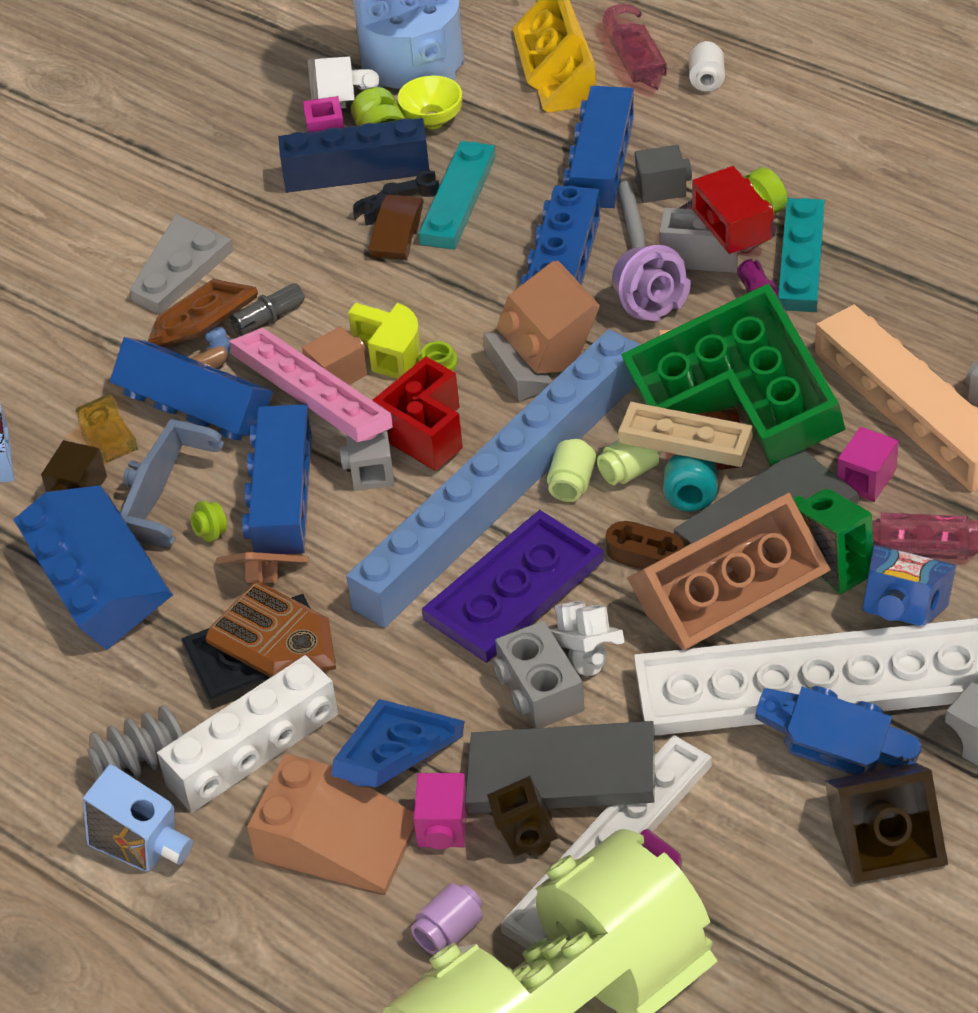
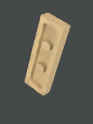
(685, 434)

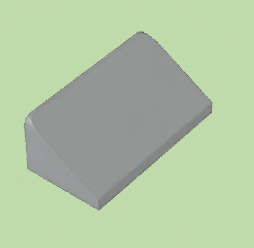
(513, 368)

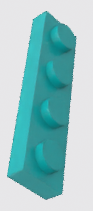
(801, 254)

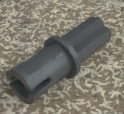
(267, 309)

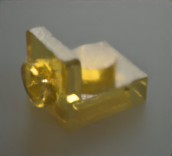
(105, 428)

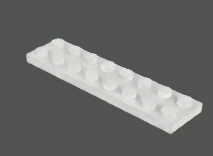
(878, 666)

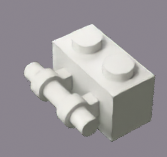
(335, 78)

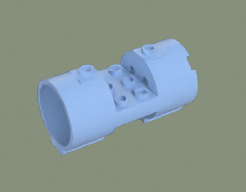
(409, 39)

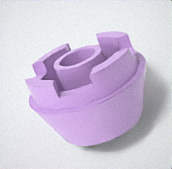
(650, 281)

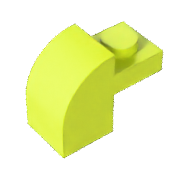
(390, 337)

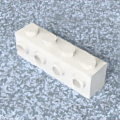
(248, 733)

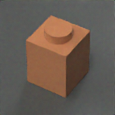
(339, 354)

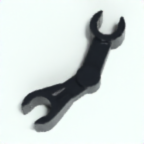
(424, 184)

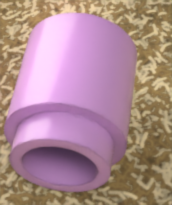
(447, 918)

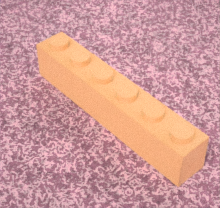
(903, 390)

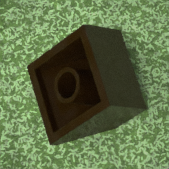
(887, 822)

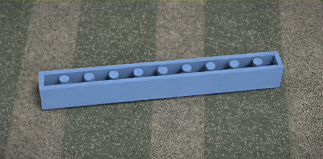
(489, 482)

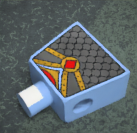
(132, 822)

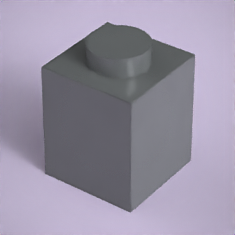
(661, 173)

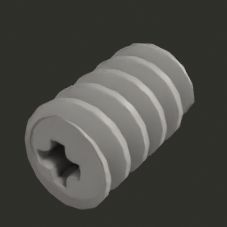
(135, 744)

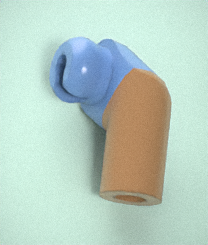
(217, 350)

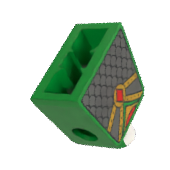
(842, 535)

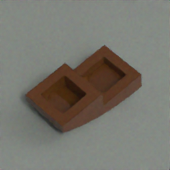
(395, 227)

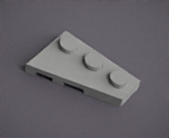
(178, 263)

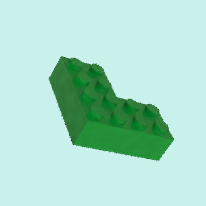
(742, 358)

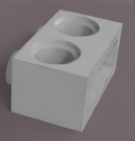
(539, 675)

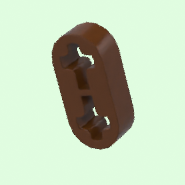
(643, 544)

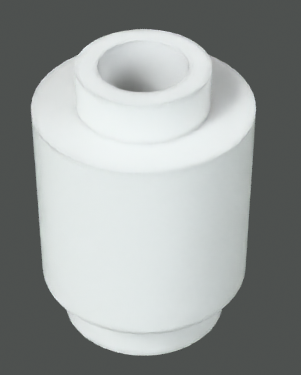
(706, 66)

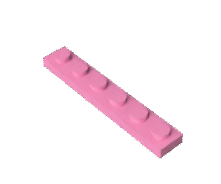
(311, 385)

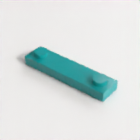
(457, 195)

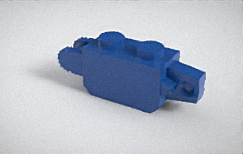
(836, 731)

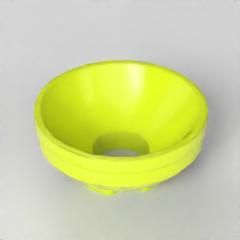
(430, 95)

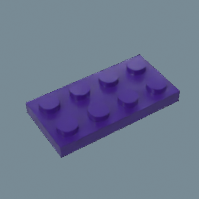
(512, 584)

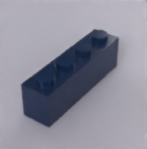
(353, 155)

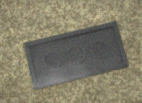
(796, 474)
(566, 764)

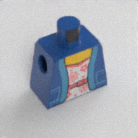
(907, 586)

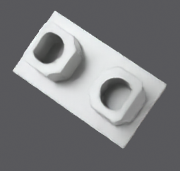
(583, 631)

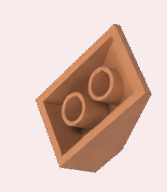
(329, 826)

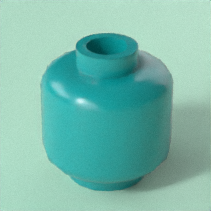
(690, 483)

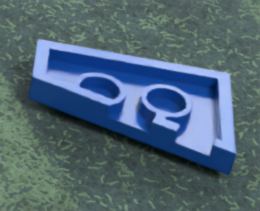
(393, 741)

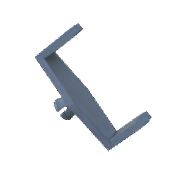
(151, 476)

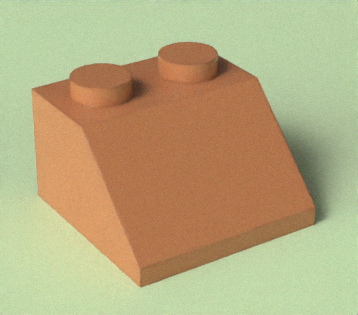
(548, 319)

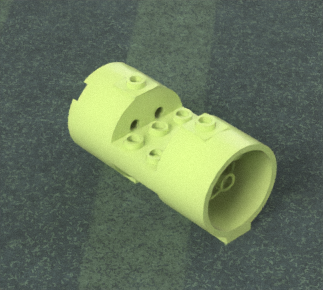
(616, 931)

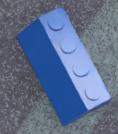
(93, 561)

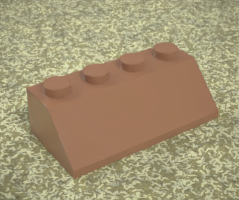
(730, 573)

